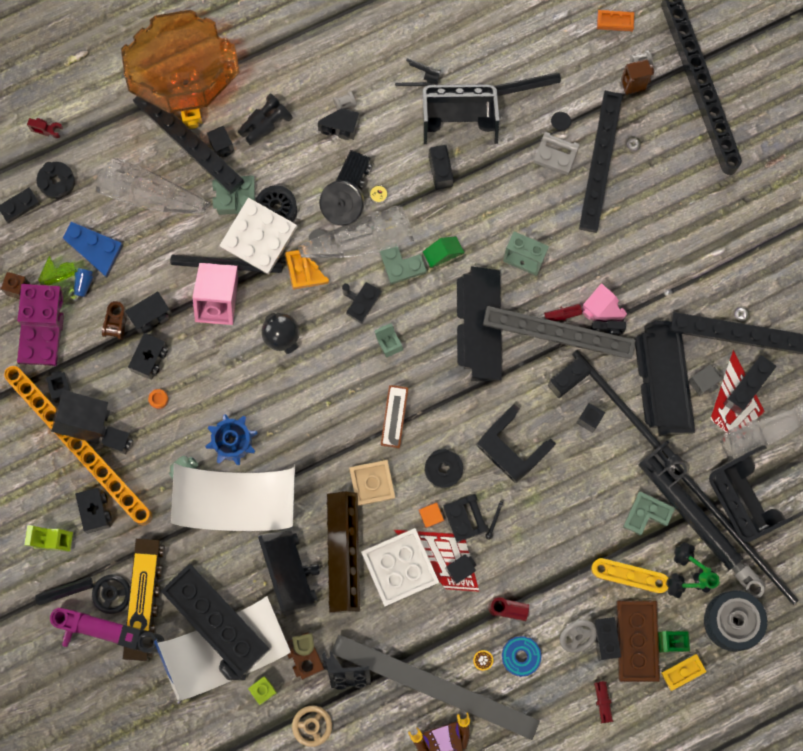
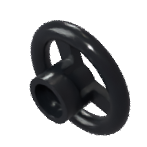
(104, 593)

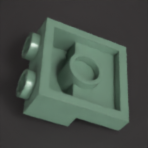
(233, 203)

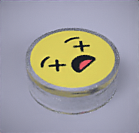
(378, 195)

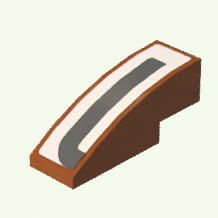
(394, 416)

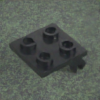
(341, 677)

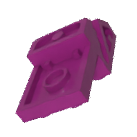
(40, 324)

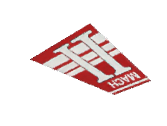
(722, 415)
(442, 551)

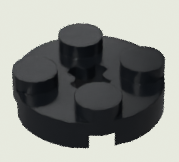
(59, 189)
(434, 463)

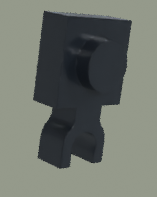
(611, 327)

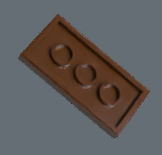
(638, 641)

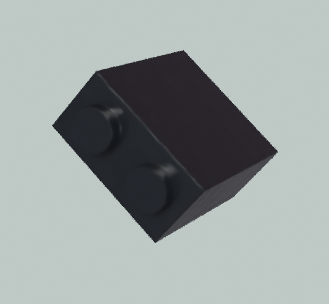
(80, 417)

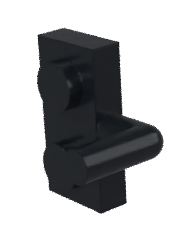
(363, 302)

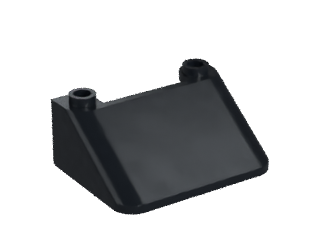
(287, 572)

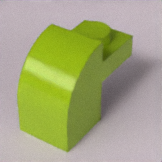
(48, 538)

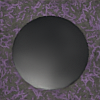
(561, 121)

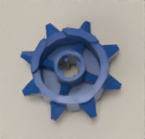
(222, 434)

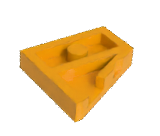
(303, 271)

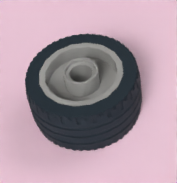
(750, 621)

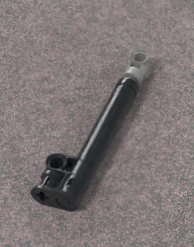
(661, 470)

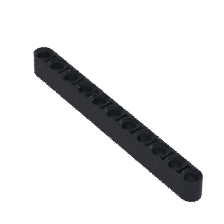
(702, 89)

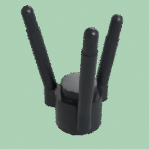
(431, 75)

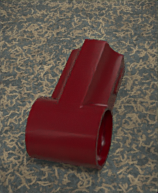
(510, 610)

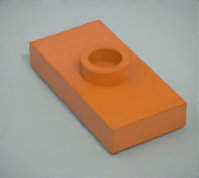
(615, 20)

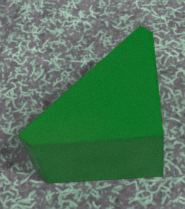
(442, 251)
(673, 641)

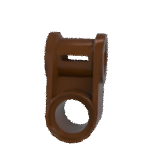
(114, 324)

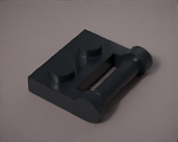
(459, 519)

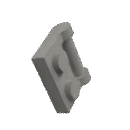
(553, 158)

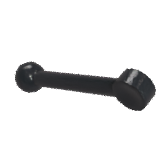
(489, 535)

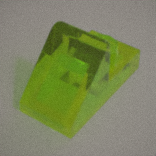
(52, 275)

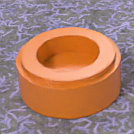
(158, 399)

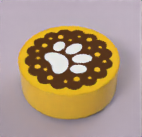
(483, 660)

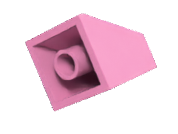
(215, 293)

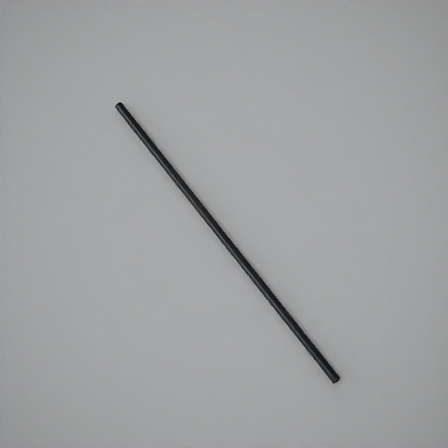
(690, 483)

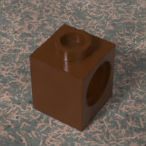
(12, 284)

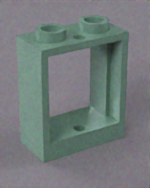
(527, 250)

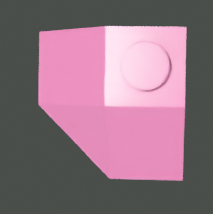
(603, 306)

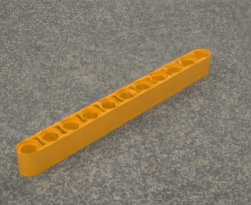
(82, 453)

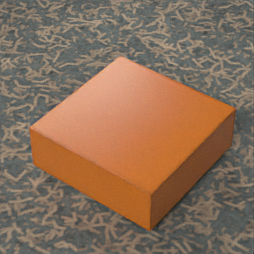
(431, 515)

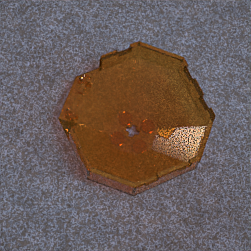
(176, 50)

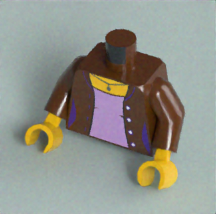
(444, 738)

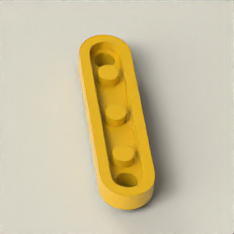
(629, 575)

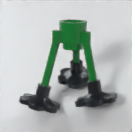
(704, 579)

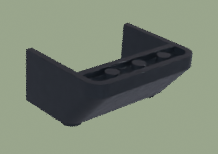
(460, 104)
(741, 502)

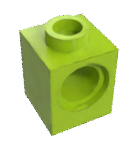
(262, 690)

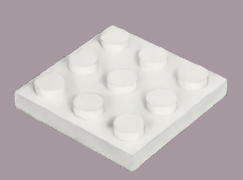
(258, 236)
(400, 567)

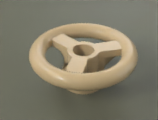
(317, 740)

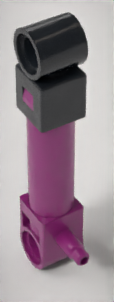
(103, 629)

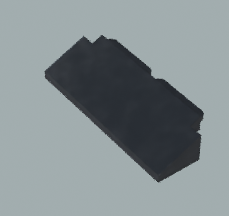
(476, 344)
(665, 380)

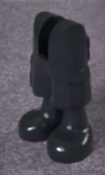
(259, 125)

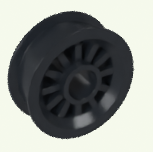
(278, 191)

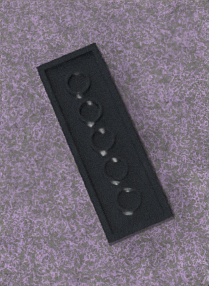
(215, 620)

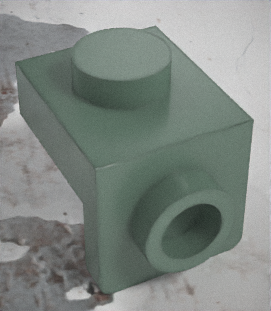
(388, 340)

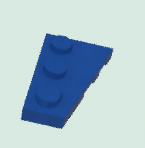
(94, 247)

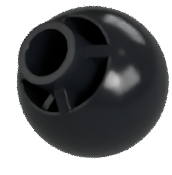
(280, 332)

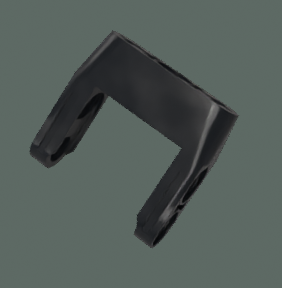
(503, 456)

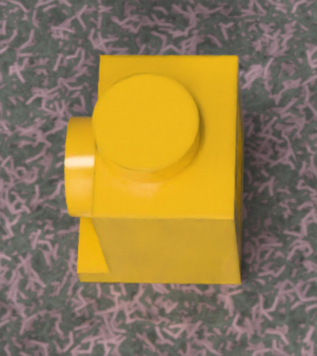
(192, 121)

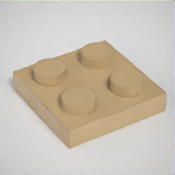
(372, 482)

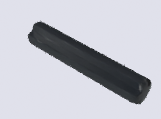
(64, 591)

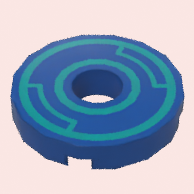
(509, 656)

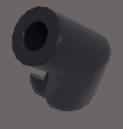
(228, 672)

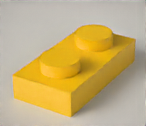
(683, 672)

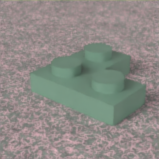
(400, 269)
(647, 508)

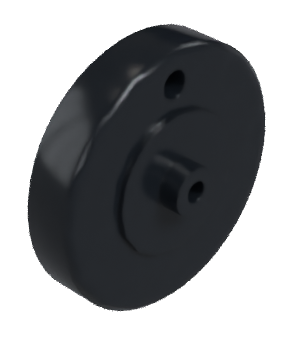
(341, 202)

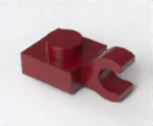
(41, 127)

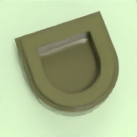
(303, 644)

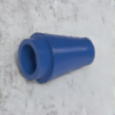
(82, 282)

